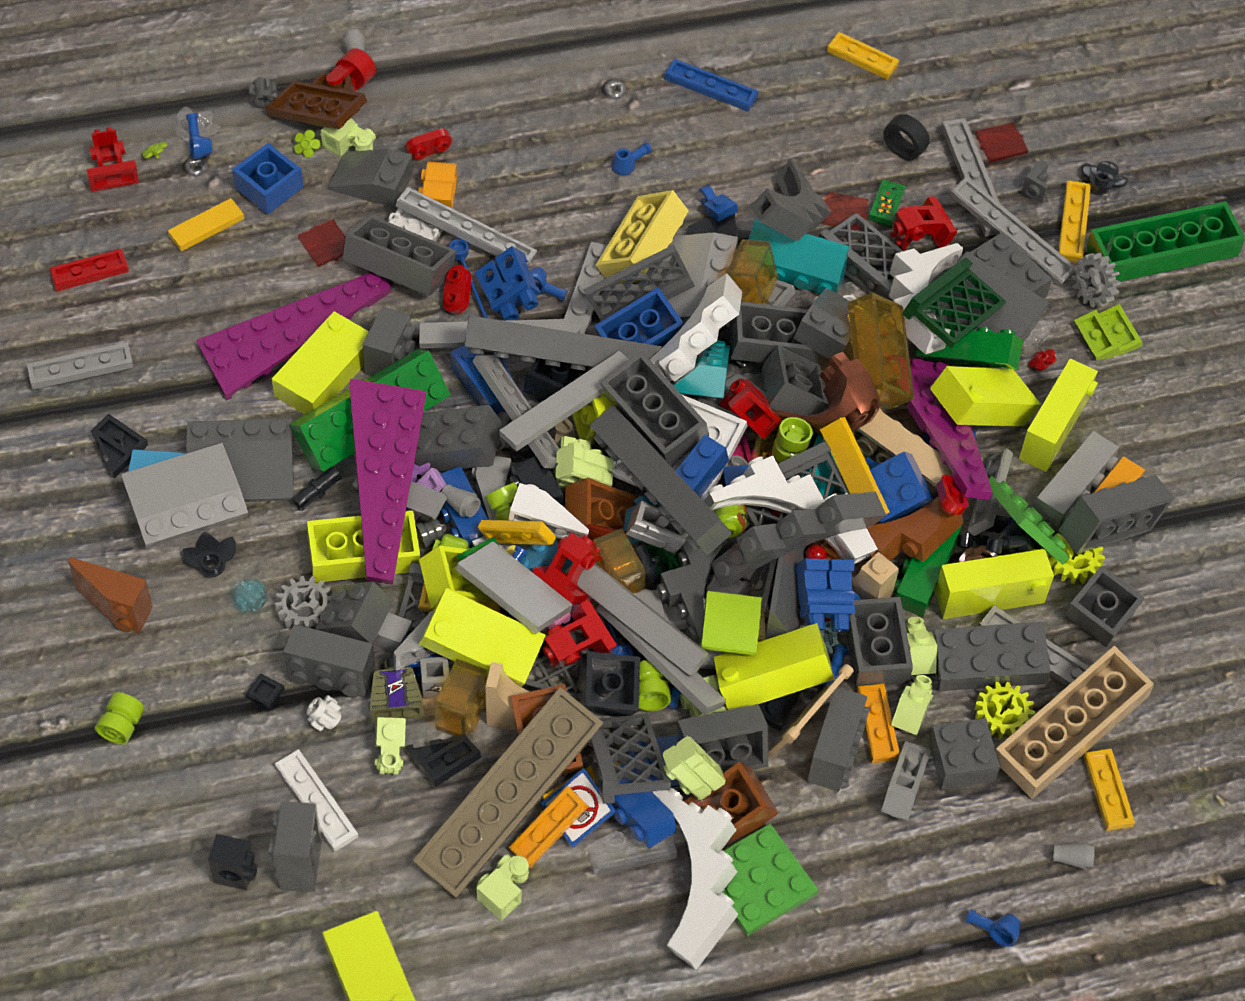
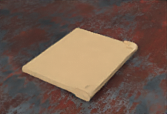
(793, 730)

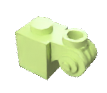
(344, 138)
(922, 647)
(913, 705)
(389, 738)
(497, 889)

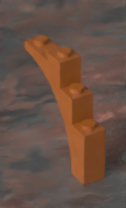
(914, 534)

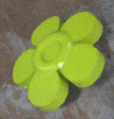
(306, 144)
(154, 150)

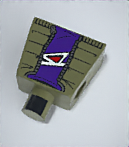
(395, 693)

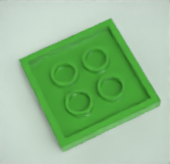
(1029, 519)
(766, 880)

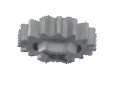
(1096, 280)
(304, 602)

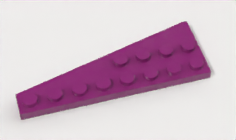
(259, 344)
(953, 441)
(386, 444)

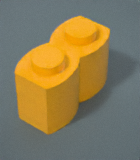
(440, 182)

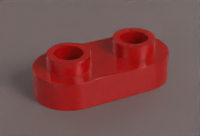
(428, 144)
(457, 286)
(950, 496)

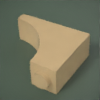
(874, 578)
(498, 700)

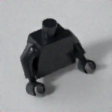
(1003, 538)

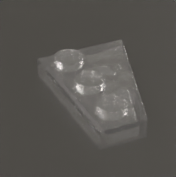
(622, 852)

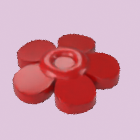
(1043, 359)

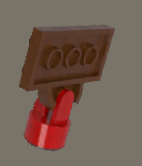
(330, 97)

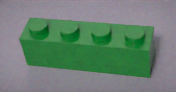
(981, 349)
(922, 577)

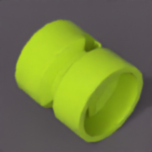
(791, 439)
(502, 500)
(653, 688)
(120, 716)

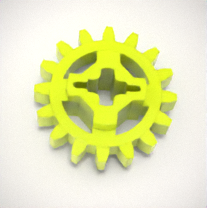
(1081, 567)
(996, 700)

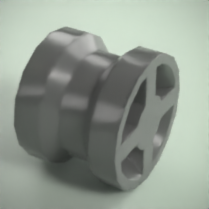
(429, 532)

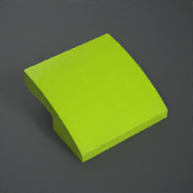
(1108, 332)
(731, 623)

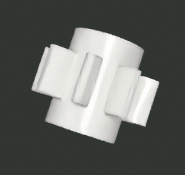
(324, 713)

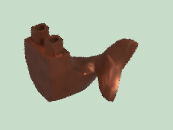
(849, 396)

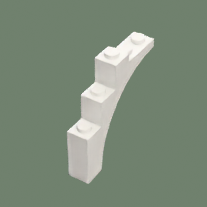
(911, 275)
(715, 310)
(766, 487)
(708, 909)

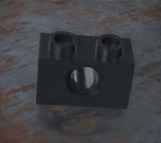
(232, 862)

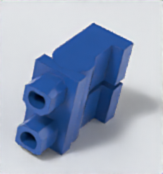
(509, 284)
(826, 592)

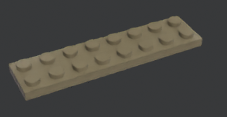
(508, 792)

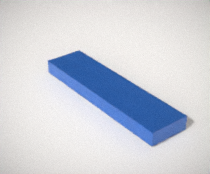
(711, 85)

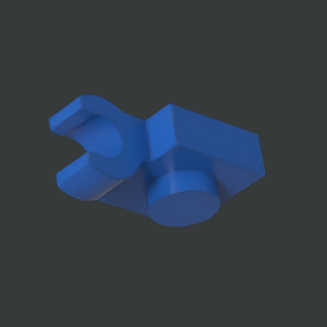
(717, 206)

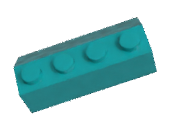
(806, 264)
(709, 373)

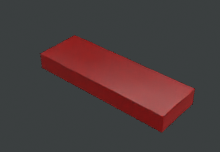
(89, 270)

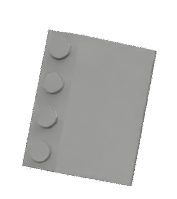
(706, 261)
(184, 495)

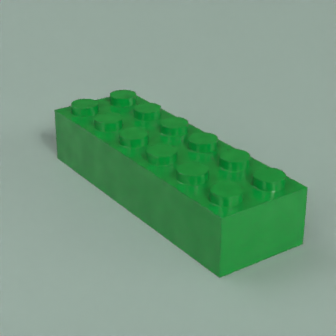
(1169, 241)
(328, 430)

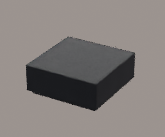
(265, 692)

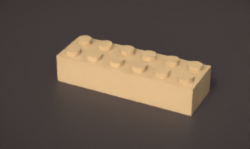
(887, 438)
(1073, 722)

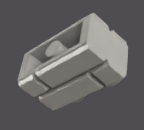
(653, 528)

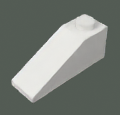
(537, 505)

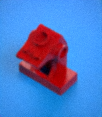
(105, 150)
(916, 221)
(745, 398)
(584, 557)
(562, 648)

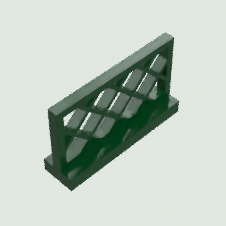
(941, 290)

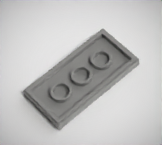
(514, 587)

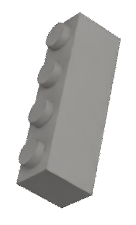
(1076, 478)

